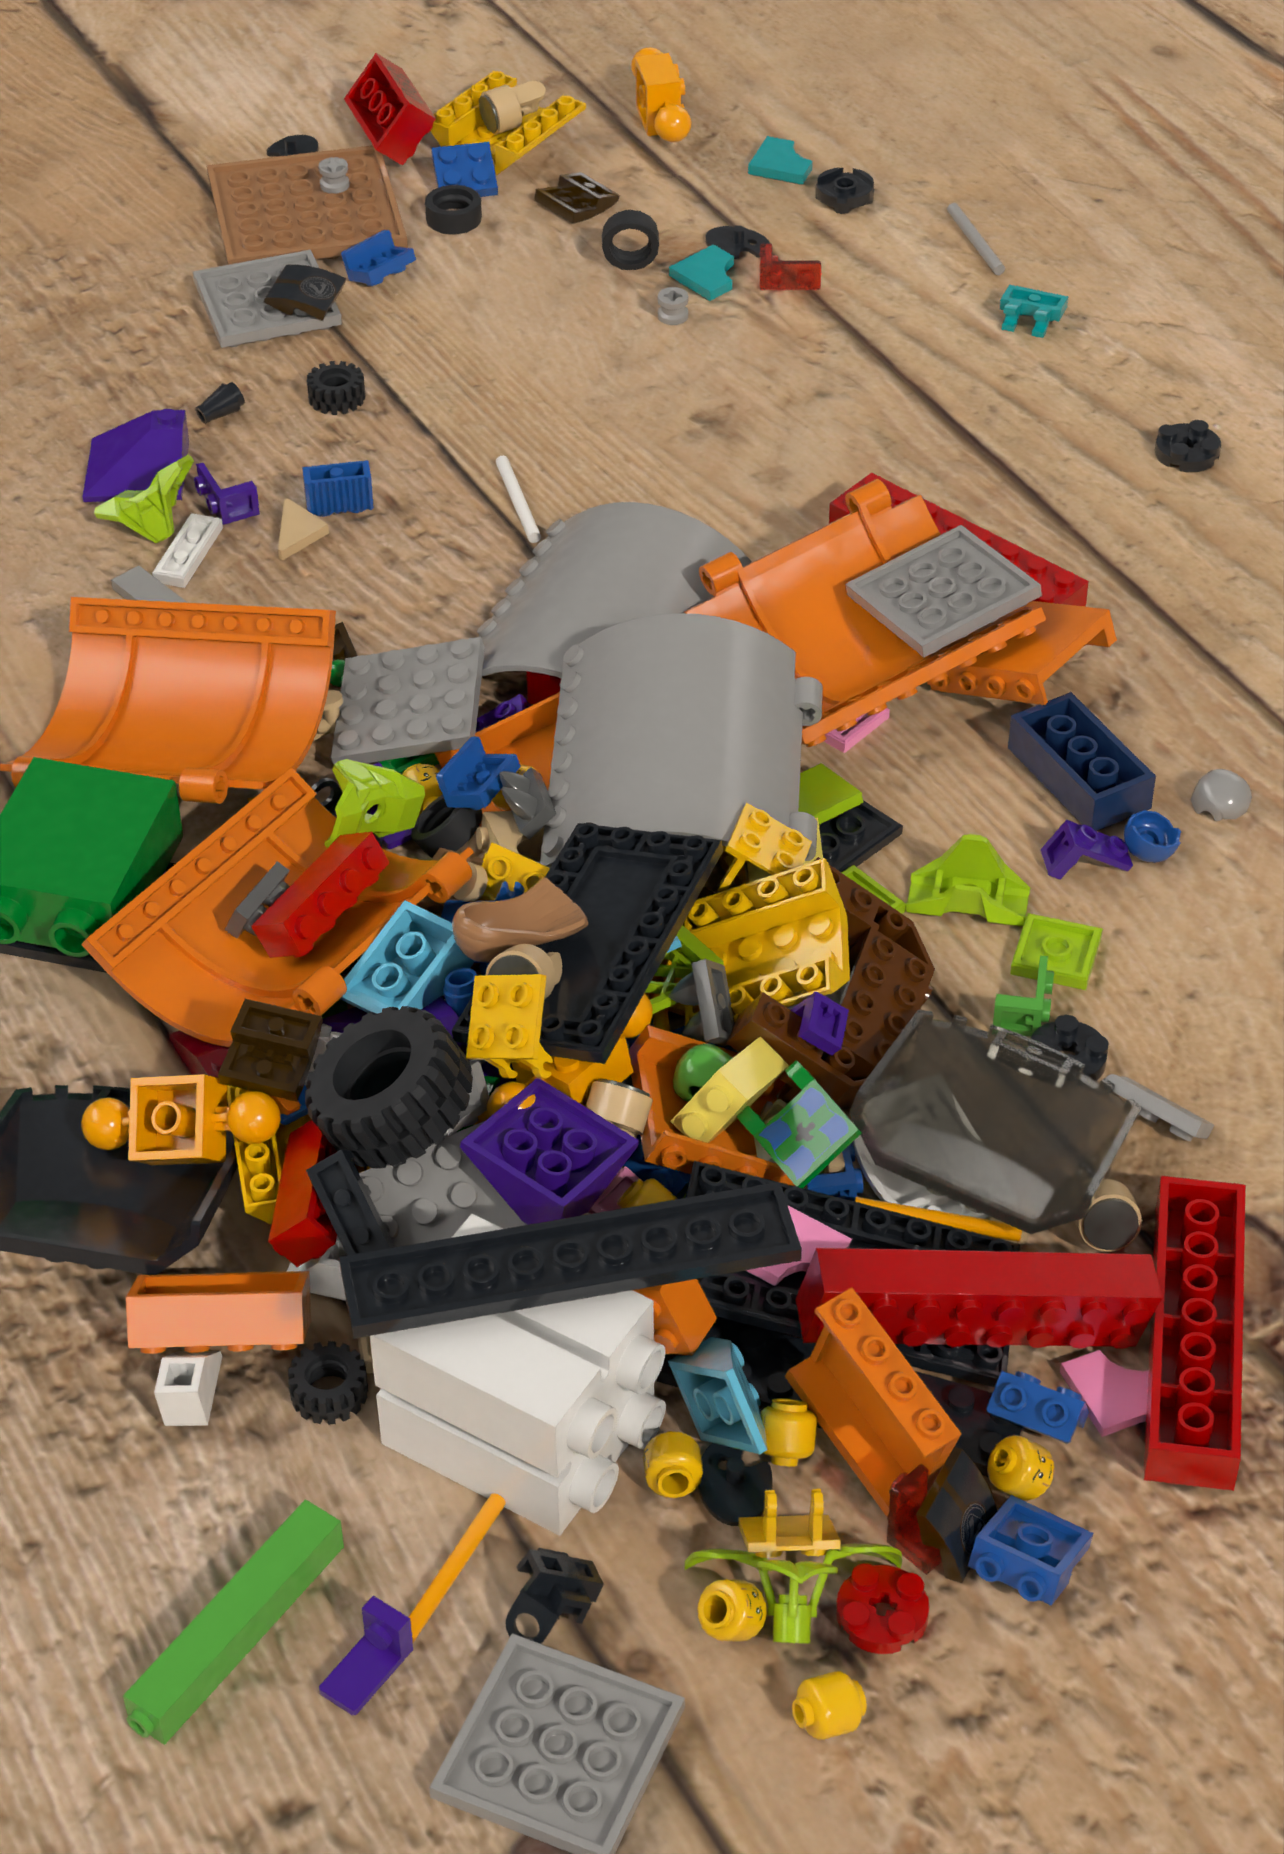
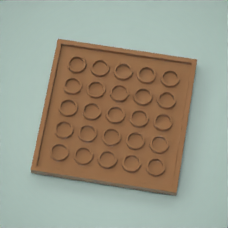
(280, 209)

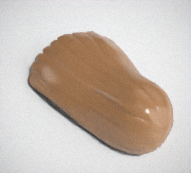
(532, 918)

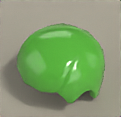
(696, 1068)

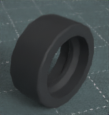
(453, 197)
(630, 259)
(445, 827)

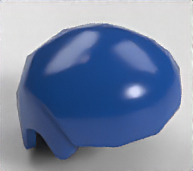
(1151, 836)

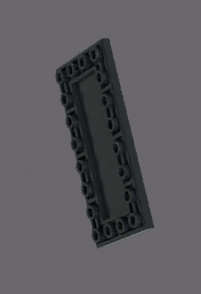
(635, 900)
(760, 1304)

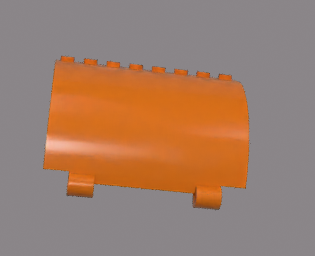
(804, 603)
(190, 692)
(195, 975)

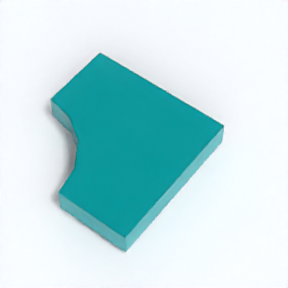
(779, 161)
(705, 272)

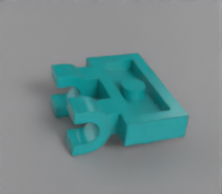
(1031, 302)

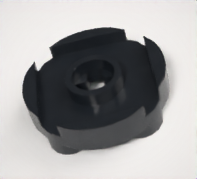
(844, 189)
(1188, 445)
(1079, 1038)

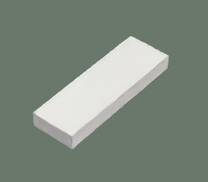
(187, 550)

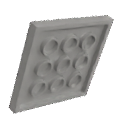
(236, 295)
(943, 590)
(409, 701)
(435, 1194)
(558, 1748)

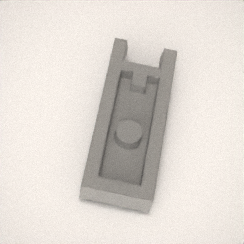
(1154, 1106)

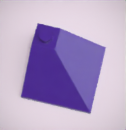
(135, 453)
(549, 1156)

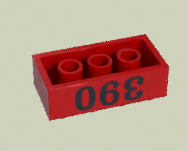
(389, 109)

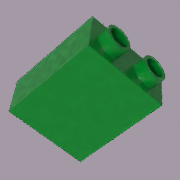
(80, 849)

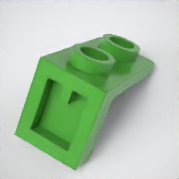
(1025, 1013)

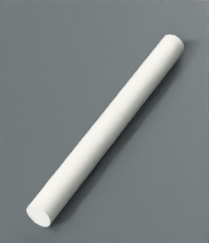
(518, 499)

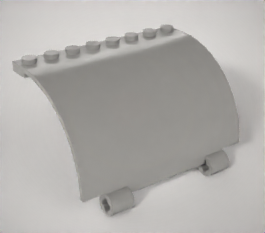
(594, 574)
(678, 730)

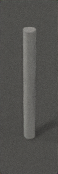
(976, 239)

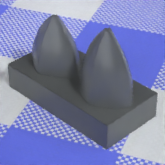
(528, 800)
(262, 895)
(708, 989)

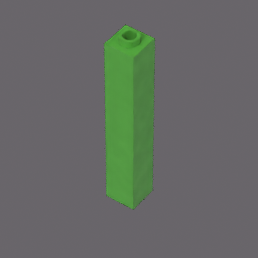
(233, 1623)

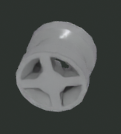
(334, 175)
(673, 306)

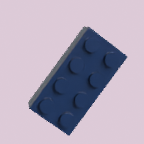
(1081, 762)

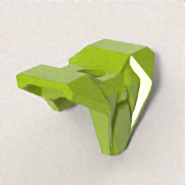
(149, 510)
(367, 785)
(970, 881)

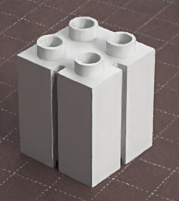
(525, 1398)

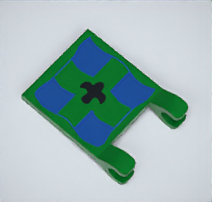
(805, 1132)

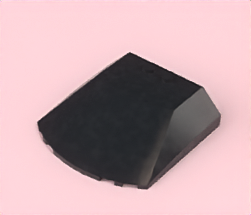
(93, 1203)

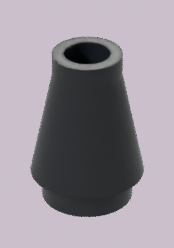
(221, 402)

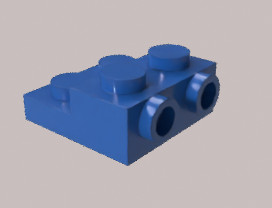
(1029, 1550)

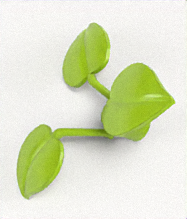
(792, 1613)

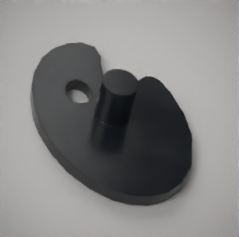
(293, 145)
(735, 240)
(733, 1491)

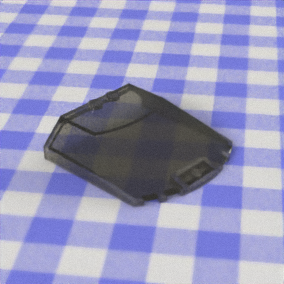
(992, 1121)

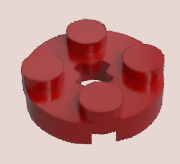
(888, 1585)

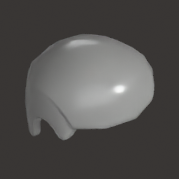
(1222, 795)

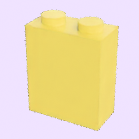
(730, 1091)

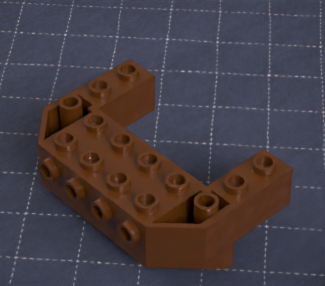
(884, 992)

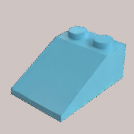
(405, 962)
(720, 1396)

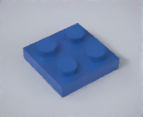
(466, 166)

